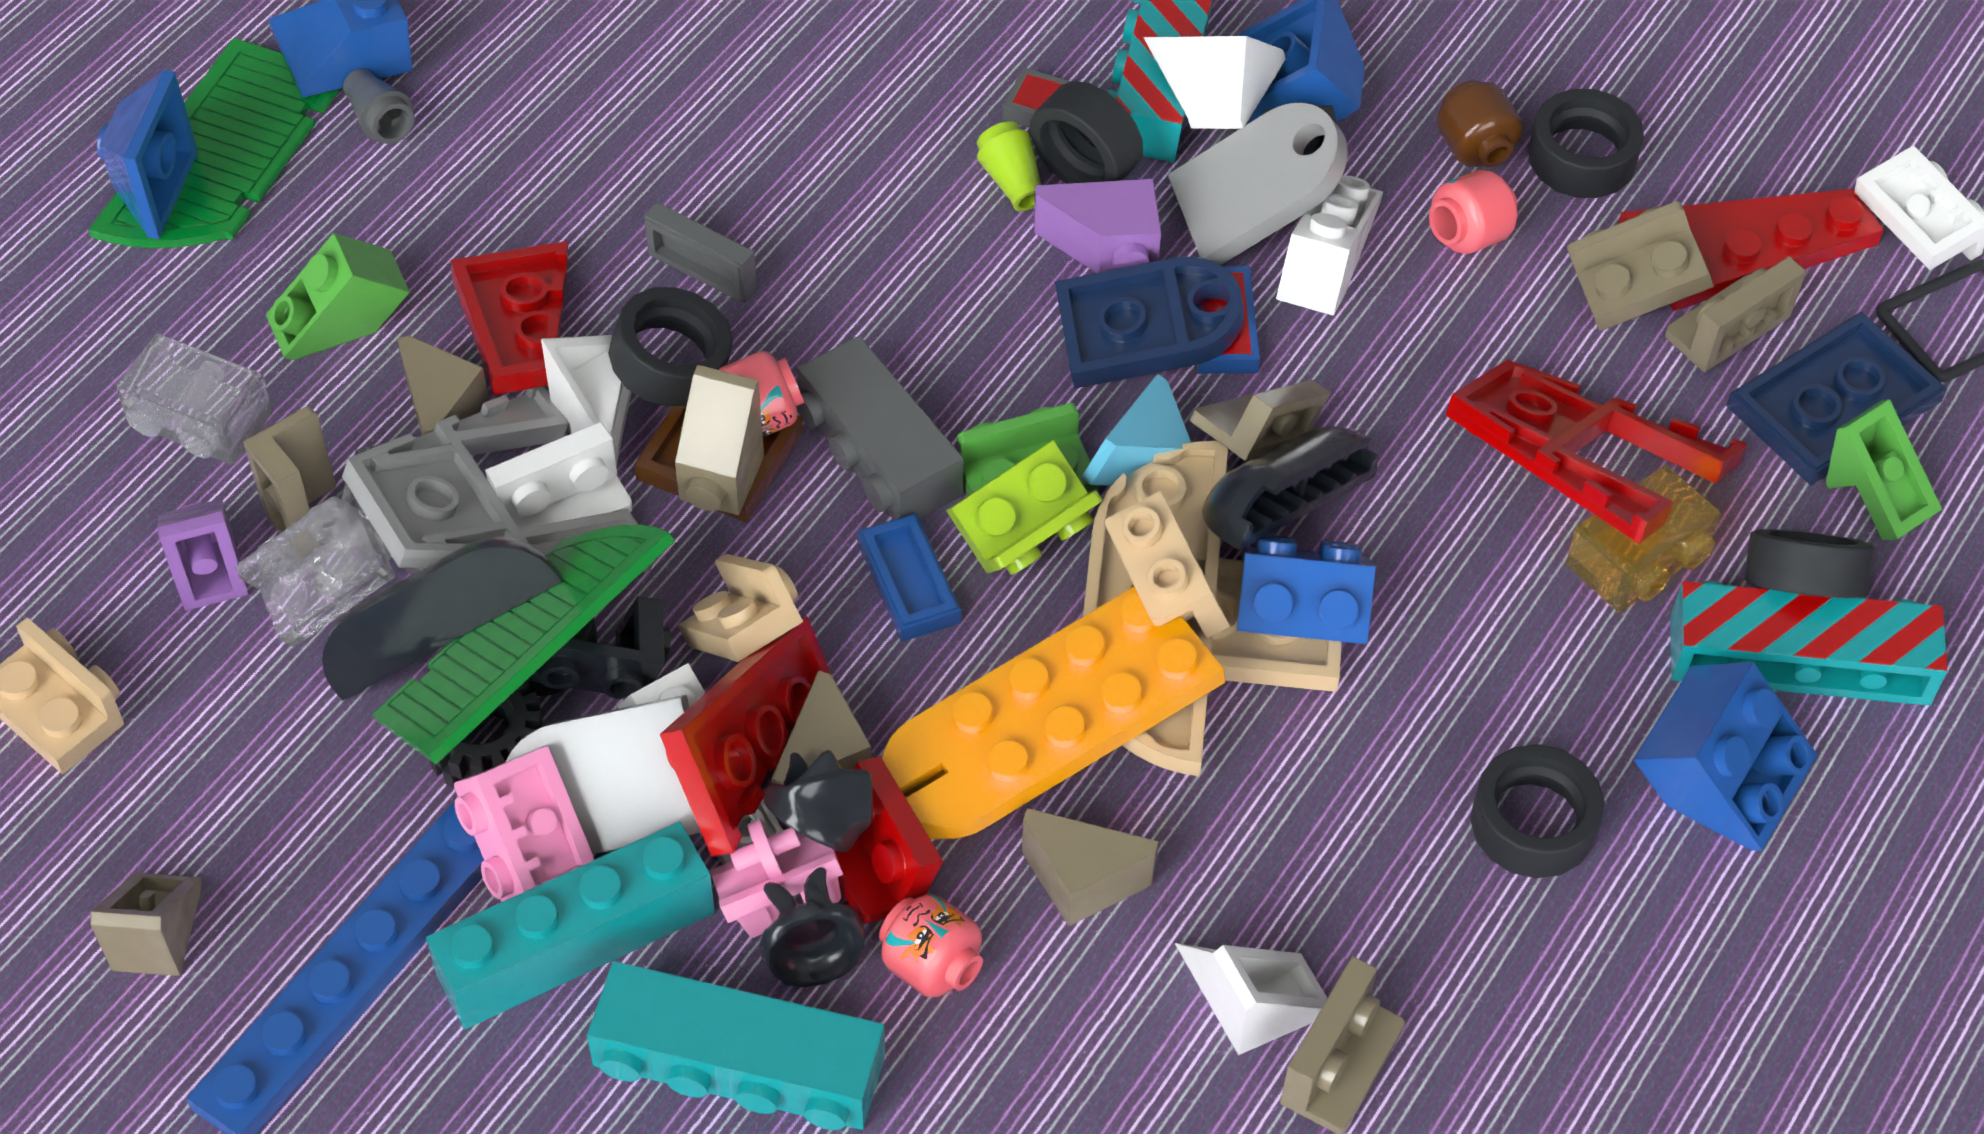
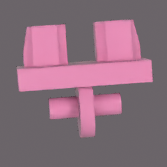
(778, 858)

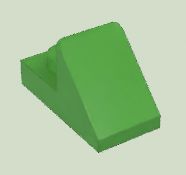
(1884, 467)

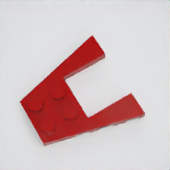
(1545, 422)

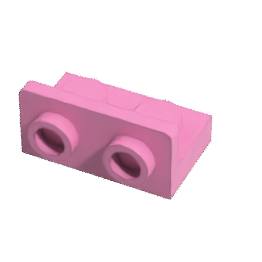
(521, 823)

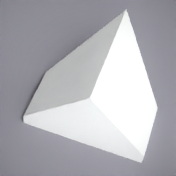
(1217, 76)
(585, 384)
(1255, 991)

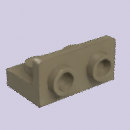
(1639, 265)
(1737, 314)
(1342, 1051)

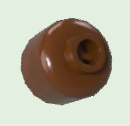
(1479, 124)

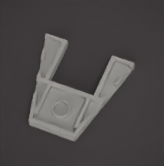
(434, 498)

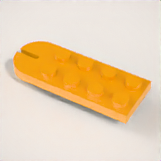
(1047, 715)

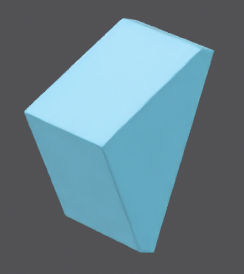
(1146, 429)

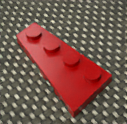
(1763, 231)
(740, 733)

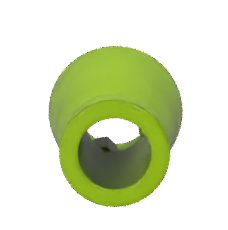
(1011, 162)

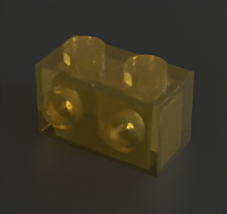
(1632, 571)

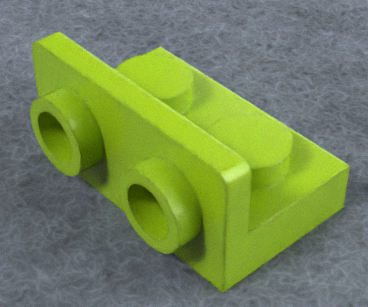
(1023, 509)

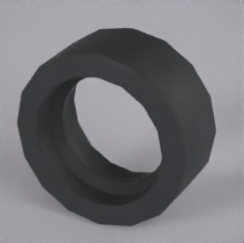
(1098, 118)
(1578, 174)
(676, 311)
(1809, 563)
(1549, 769)

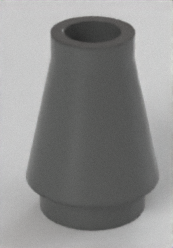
(380, 109)

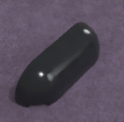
(1287, 483)
(433, 610)

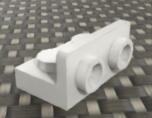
(1923, 208)
(561, 480)

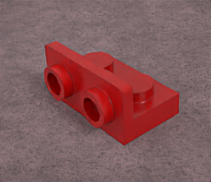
(891, 856)

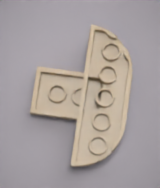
(1247, 657)

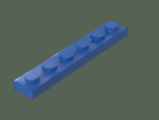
(340, 981)

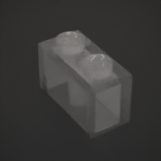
(194, 399)

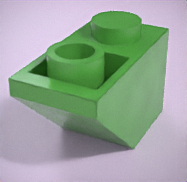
(337, 297)

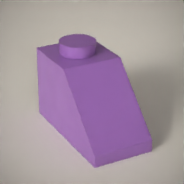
(1100, 222)
(201, 553)

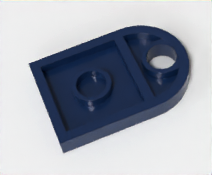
(1147, 318)

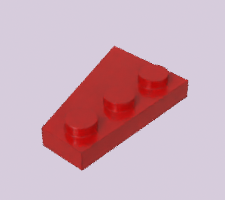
(510, 306)

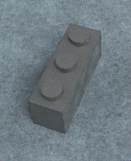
(879, 431)

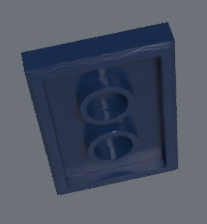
(1828, 384)

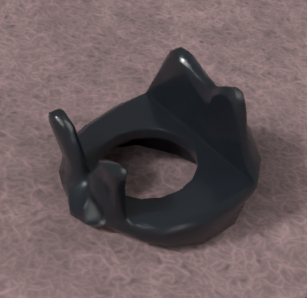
(823, 801)
(811, 939)

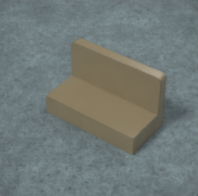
(1263, 420)
(290, 467)

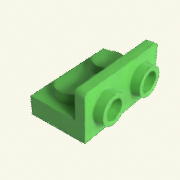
(997, 446)

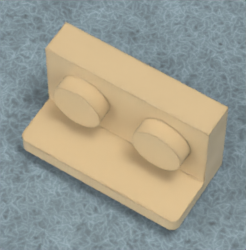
(1164, 565)
(747, 617)
(55, 699)

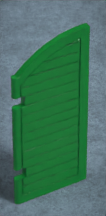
(245, 132)
(495, 659)

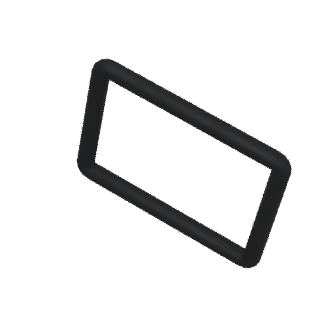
(1883, 313)

